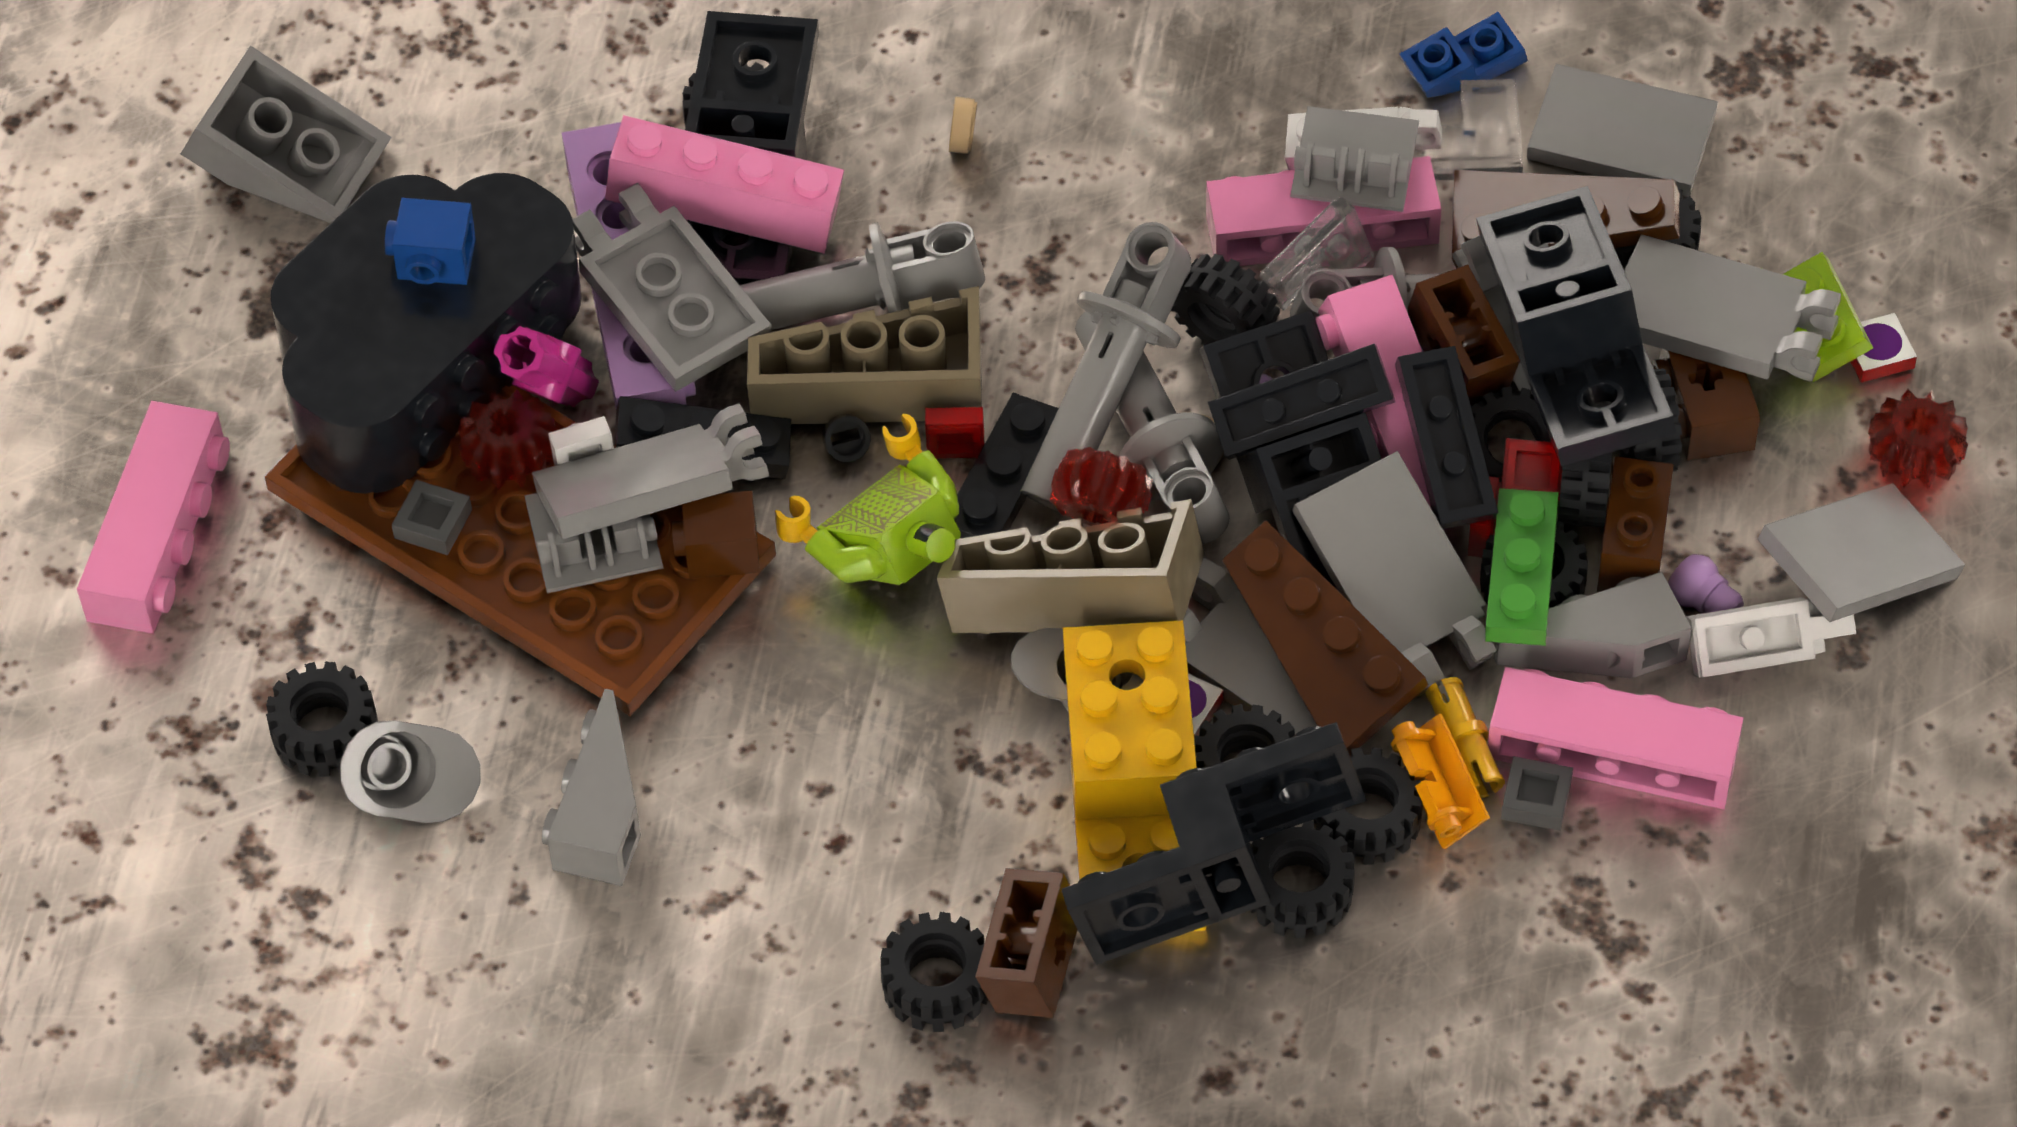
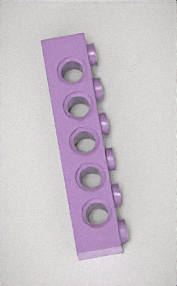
(629, 368)

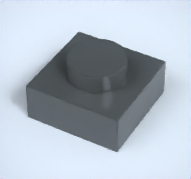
(431, 517)
(1537, 793)

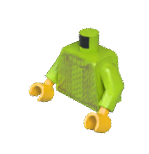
(890, 526)

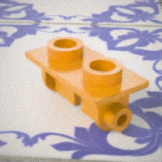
(1445, 784)

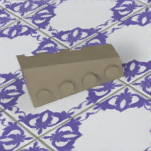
(871, 364)
(1075, 574)

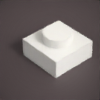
(580, 440)

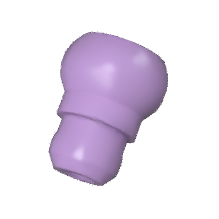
(1701, 587)

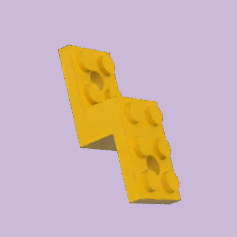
(1126, 738)

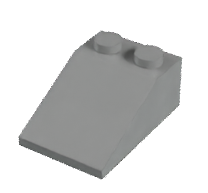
(285, 140)

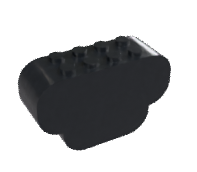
(393, 364)

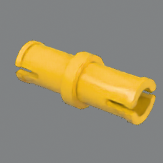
(1468, 733)

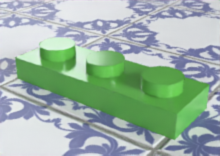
(1522, 567)

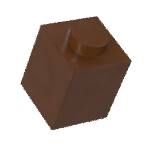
(718, 535)

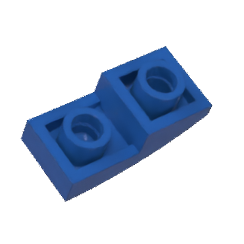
(1474, 54)

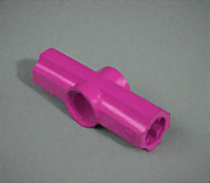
(546, 366)

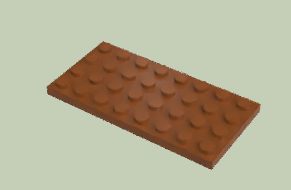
(598, 634)

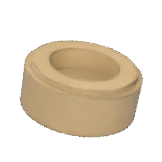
(962, 125)

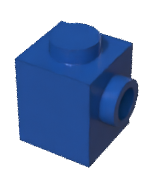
(432, 241)

